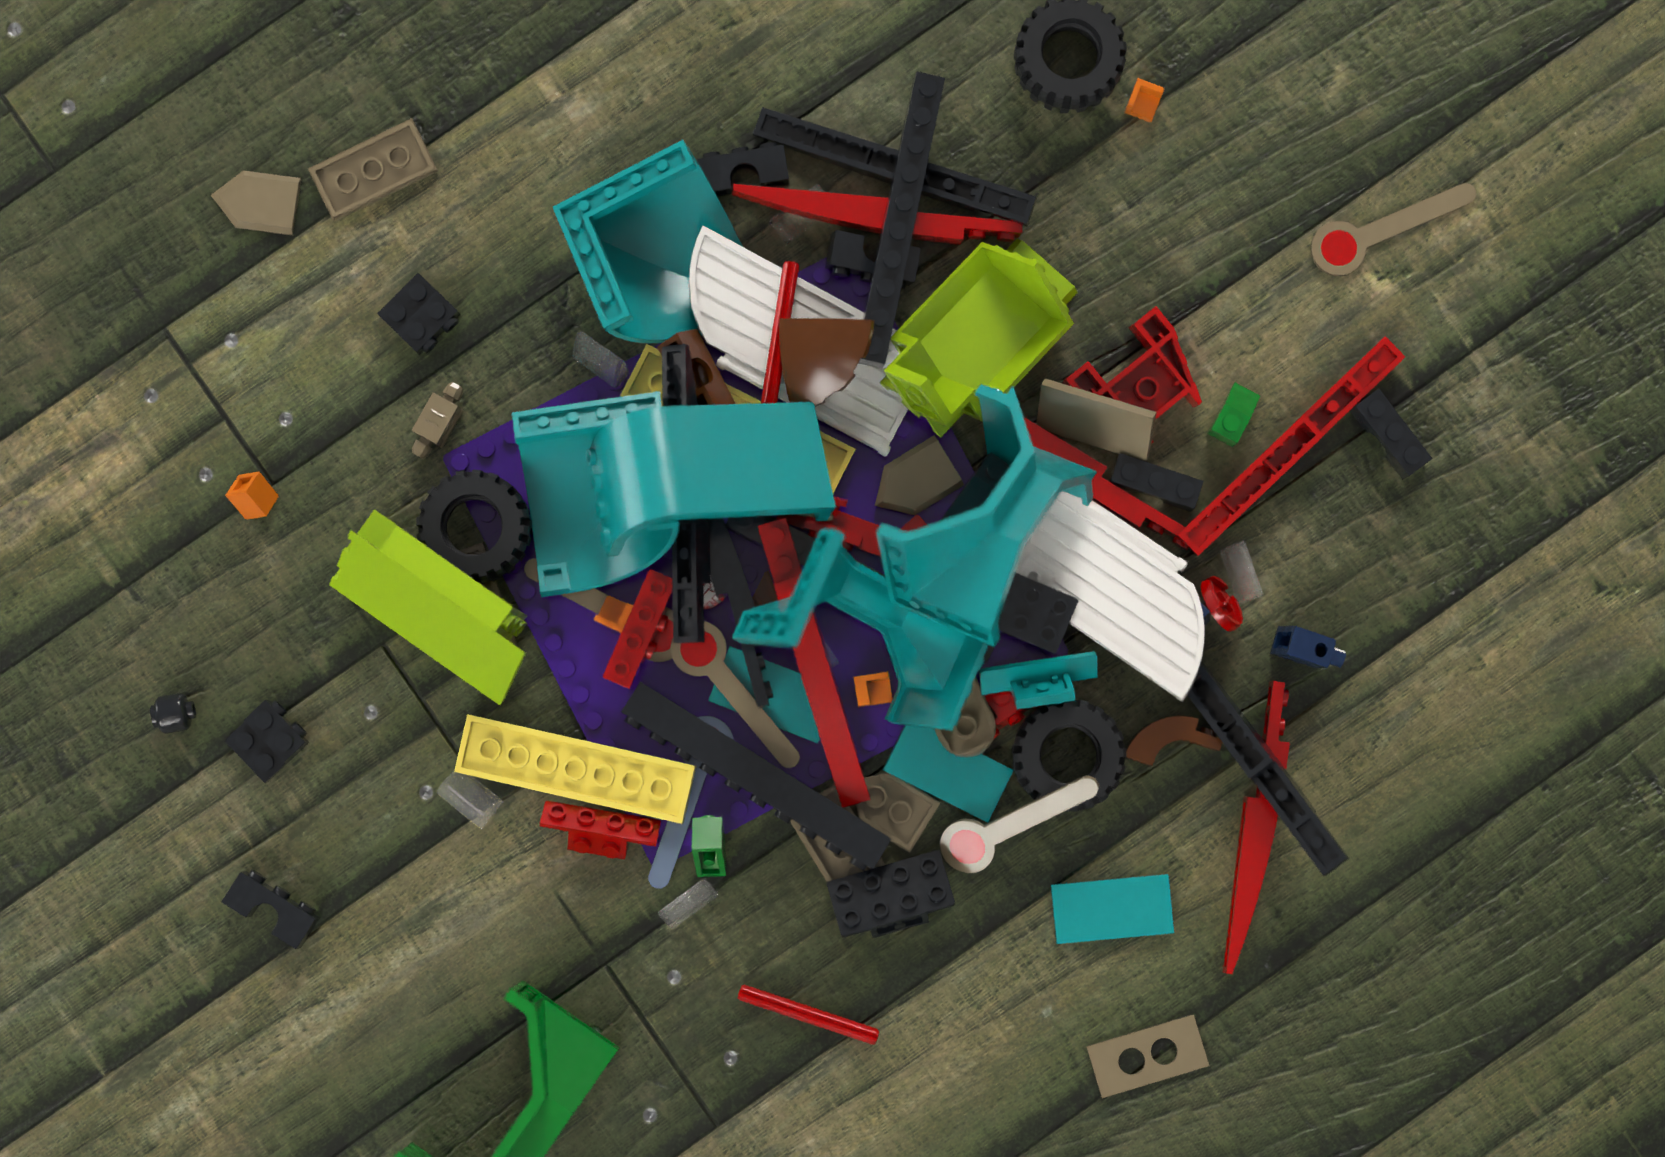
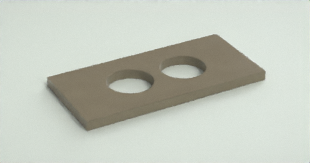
(1189, 1056)

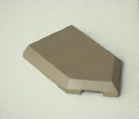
(260, 202)
(917, 479)
(897, 809)

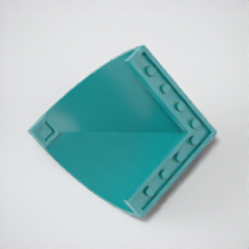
(638, 241)
(562, 502)

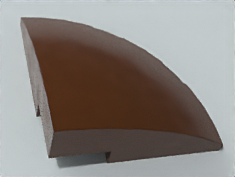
(821, 355)

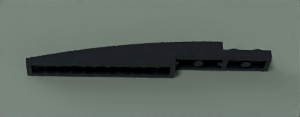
(879, 163)
(691, 545)
(731, 582)
(1266, 771)

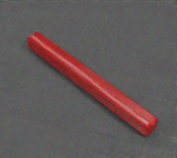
(783, 310)
(808, 1014)

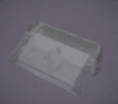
(599, 360)
(1241, 572)
(469, 798)
(688, 903)

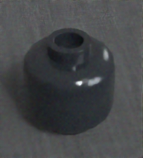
(172, 713)

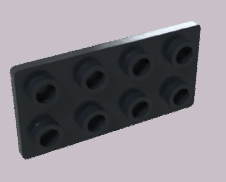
(1036, 613)
(891, 896)

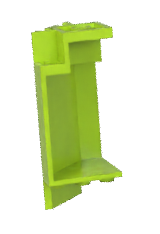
(978, 329)
(432, 605)

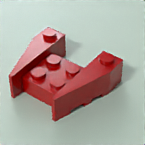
(1154, 378)

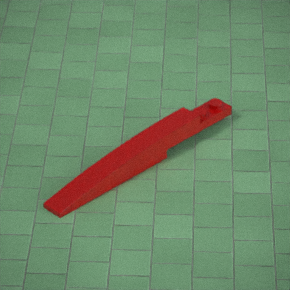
(868, 214)
(1291, 446)
(1104, 492)
(816, 670)
(1255, 835)

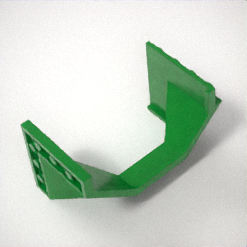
(564, 1067)

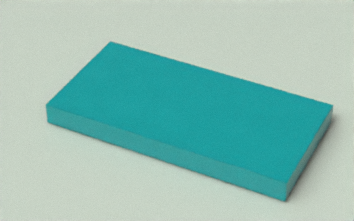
(790, 705)
(964, 782)
(1112, 908)

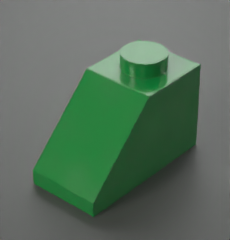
(1234, 415)
(708, 846)

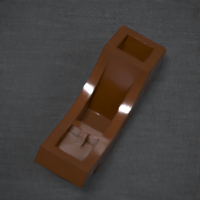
(1157, 734)

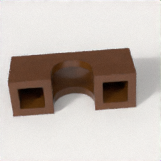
(708, 380)

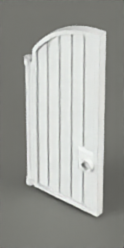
(735, 312)
(1124, 590)

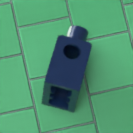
(1306, 647)

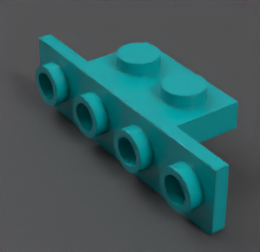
(1040, 680)

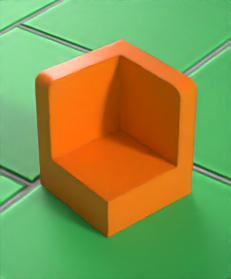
(1144, 100)
(252, 495)
(613, 614)
(873, 689)

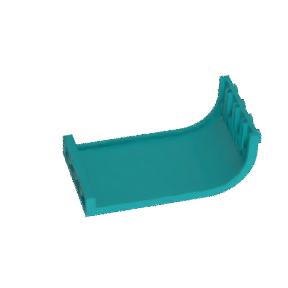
(707, 465)

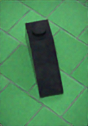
(979, 486)

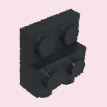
(419, 314)
(267, 740)

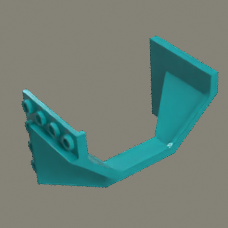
(965, 564)
(929, 659)

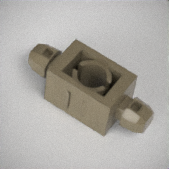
(437, 420)

